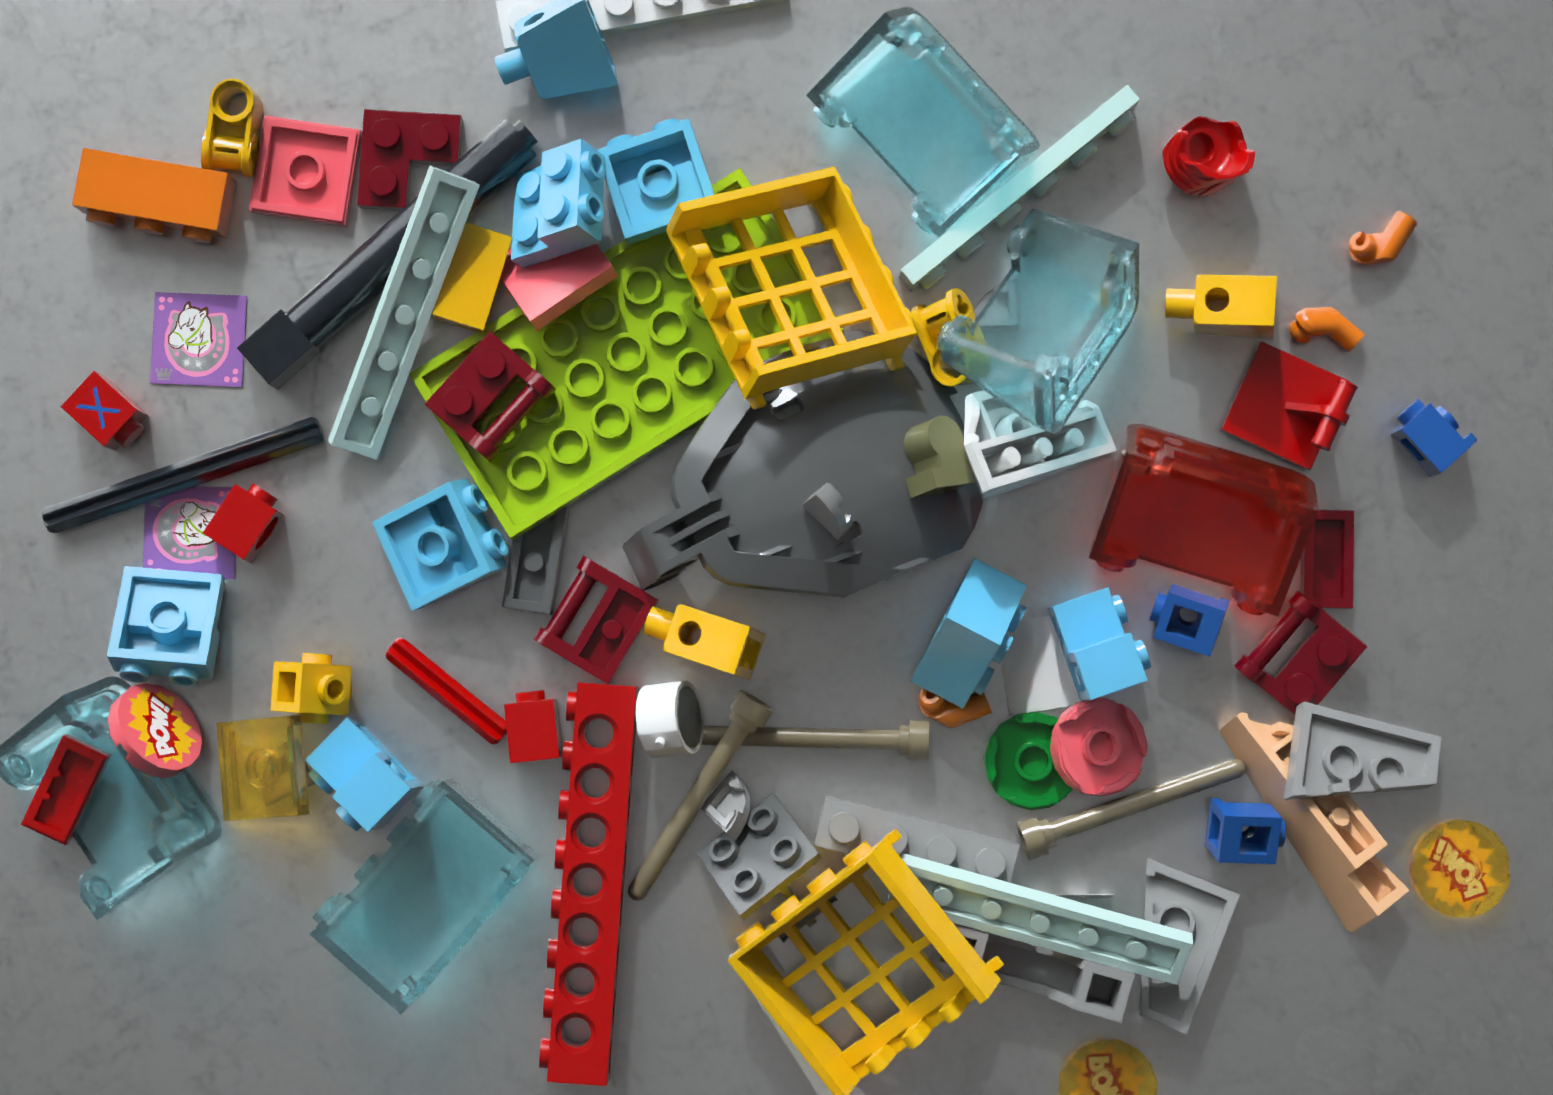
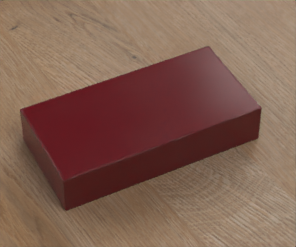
(1329, 560)

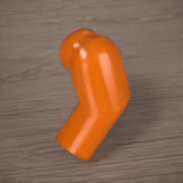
(1384, 246)
(1325, 322)
(951, 714)

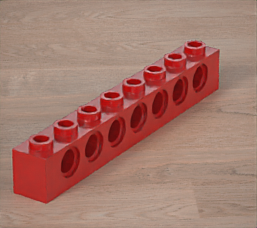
(591, 1060)

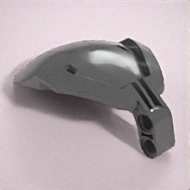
(750, 474)

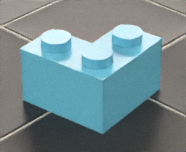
(971, 634)
(1095, 644)
(364, 774)

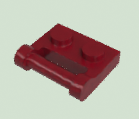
(478, 386)
(610, 628)
(1313, 666)

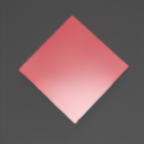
(305, 171)
(556, 284)

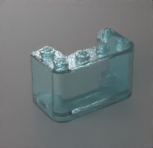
(424, 894)

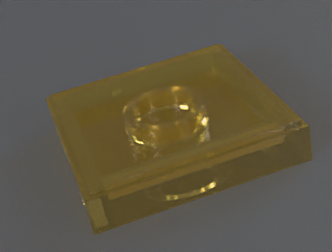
(262, 768)

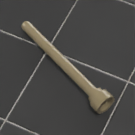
(746, 717)
(909, 739)
(1042, 835)

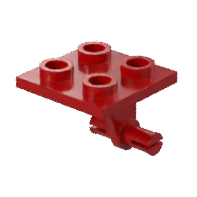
(1288, 406)

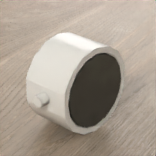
(669, 719)

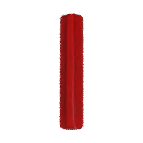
(447, 691)

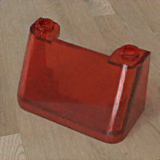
(1206, 516)

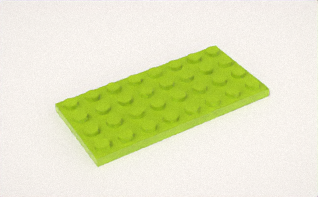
(626, 370)

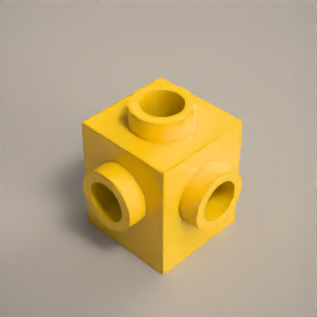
(311, 688)

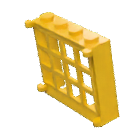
(855, 250)
(915, 1020)

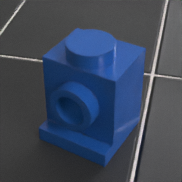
(1431, 436)
(1194, 635)
(1255, 844)

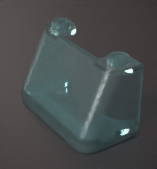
(925, 117)
(1048, 319)
(134, 822)

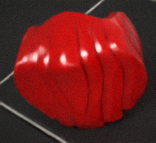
(1207, 156)

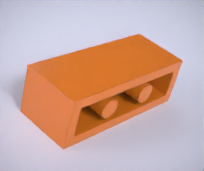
(154, 195)

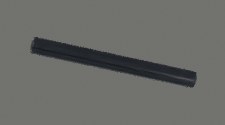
(182, 475)

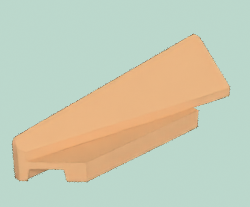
(1326, 832)

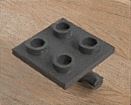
(762, 860)

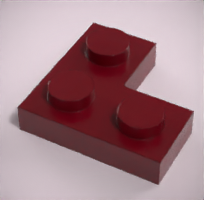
(393, 144)

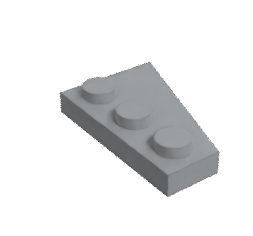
(1356, 755)
(1193, 907)

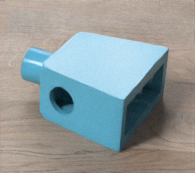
(559, 51)

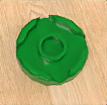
(1021, 762)

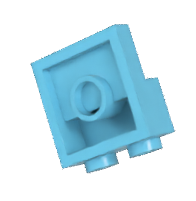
(653, 175)
(558, 204)
(441, 542)
(166, 625)

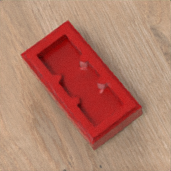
(66, 789)

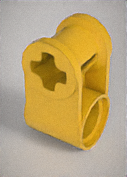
(232, 133)
(928, 325)

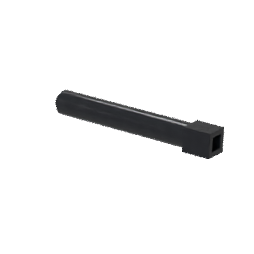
(294, 336)

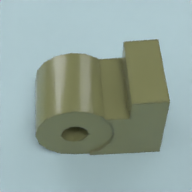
(937, 457)

